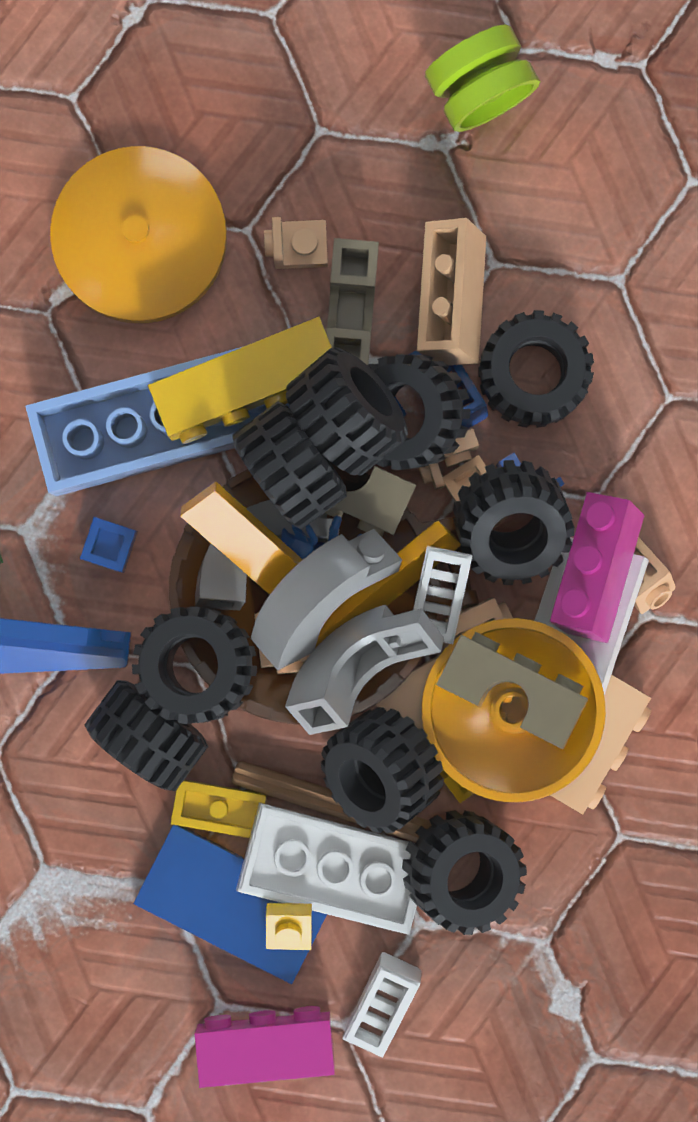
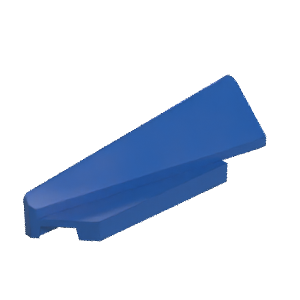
(57, 647)

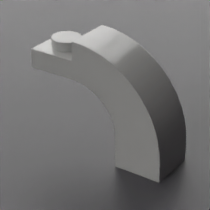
(222, 582)
(314, 589)
(350, 657)

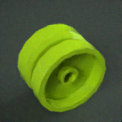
(482, 78)

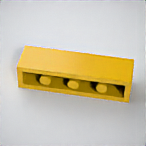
(237, 381)

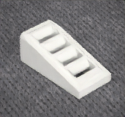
(448, 628)
(395, 979)

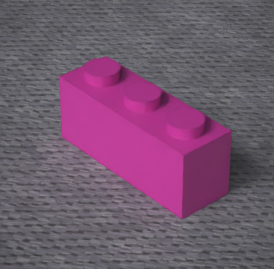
(597, 567)
(264, 1047)

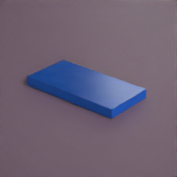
(196, 890)

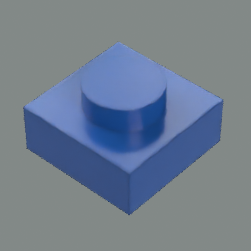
(108, 544)

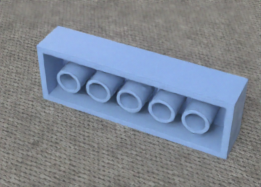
(115, 433)

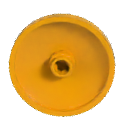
(138, 234)
(485, 744)

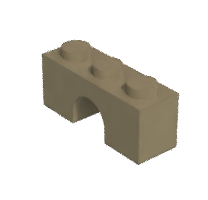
(352, 296)
(377, 503)
(478, 668)

